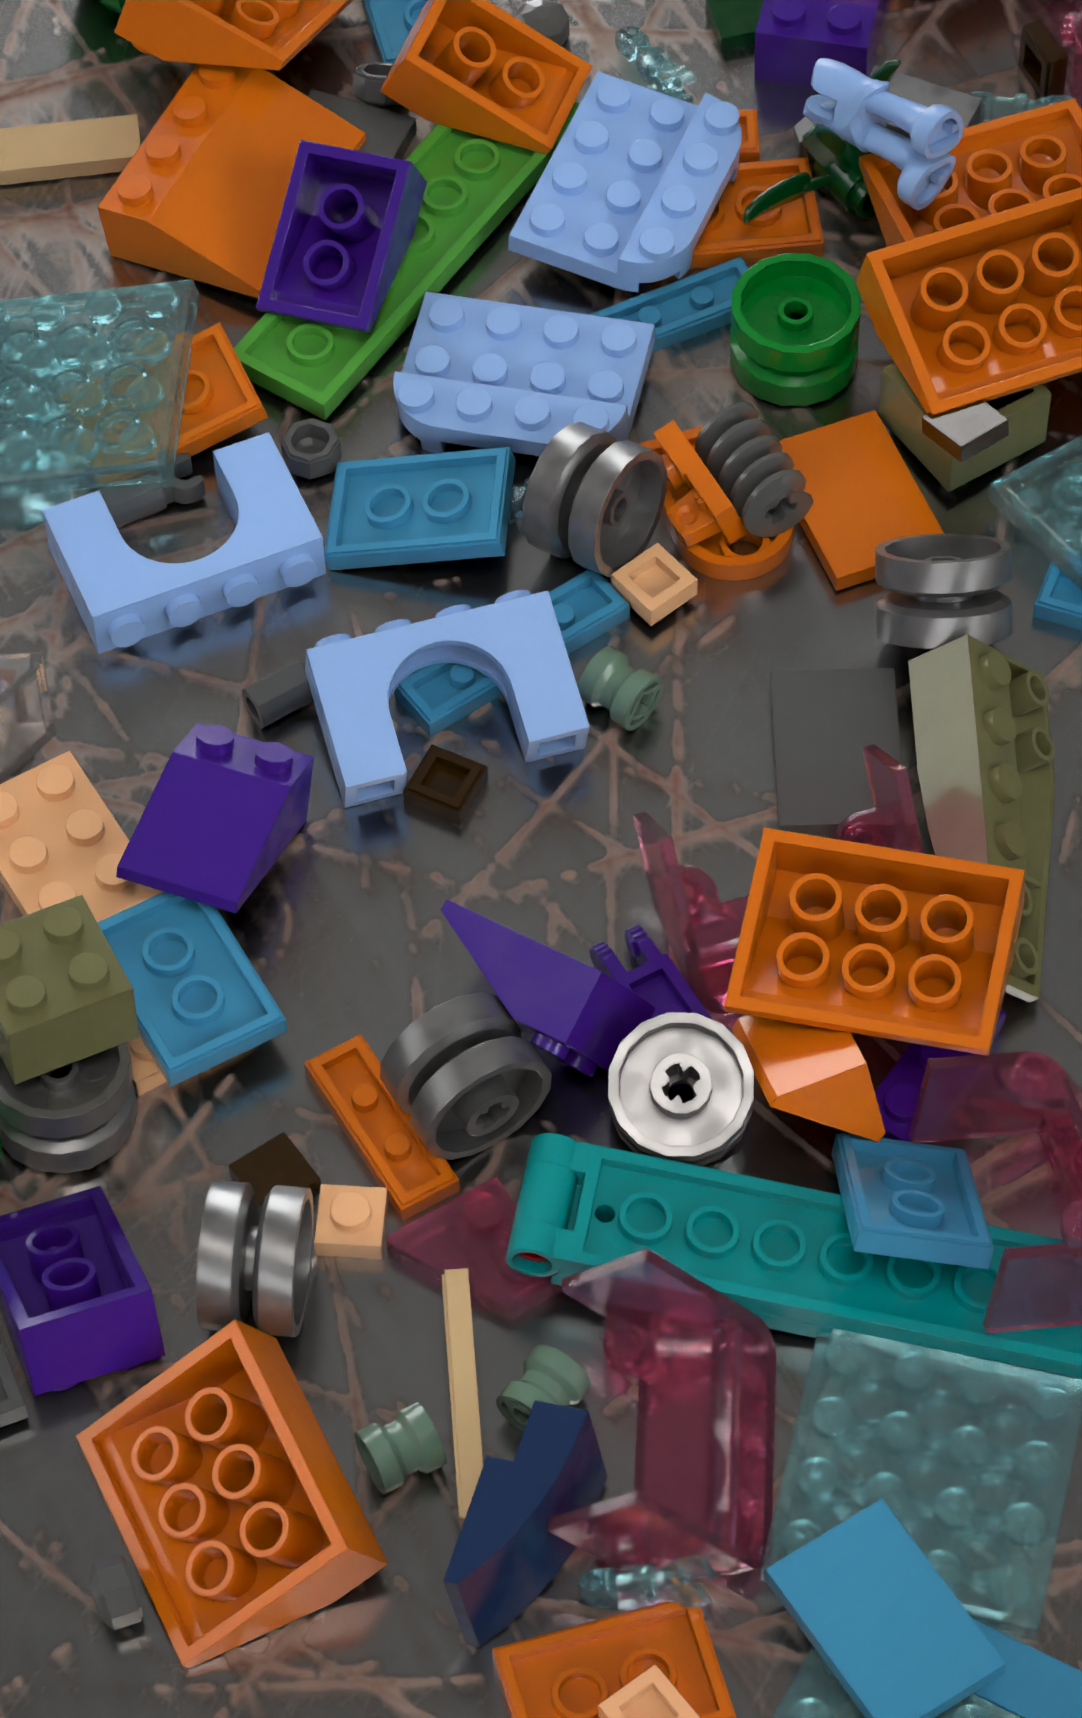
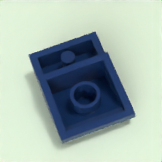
(505, 1542)

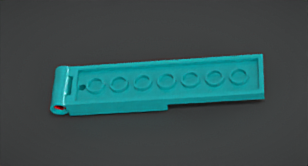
(764, 1247)

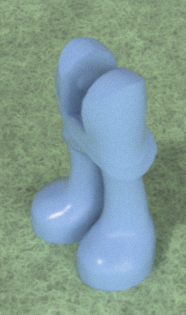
(858, 113)

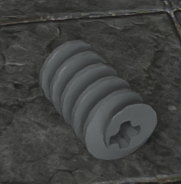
(753, 470)

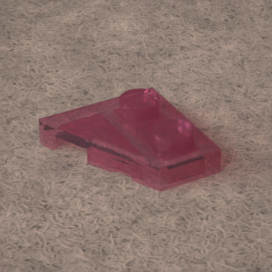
(475, 1236)

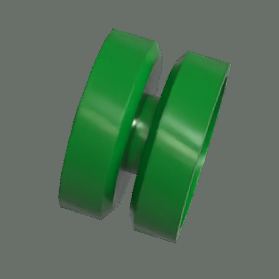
(795, 329)

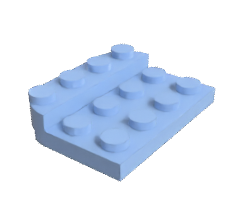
(630, 185)
(517, 374)

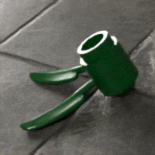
(834, 167)

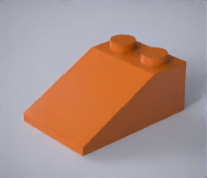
(486, 74)

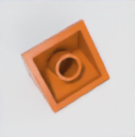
(812, 1074)

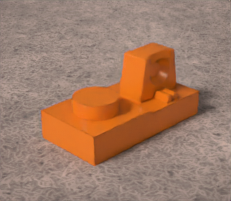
(705, 507)

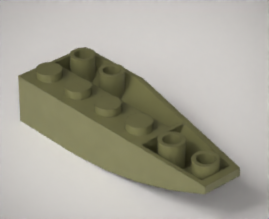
(989, 775)

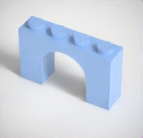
(135, 597)
(508, 641)

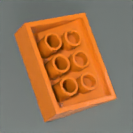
(226, 31)
(994, 170)
(216, 175)
(982, 303)
(877, 941)
(230, 1496)

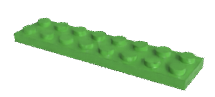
(466, 196)

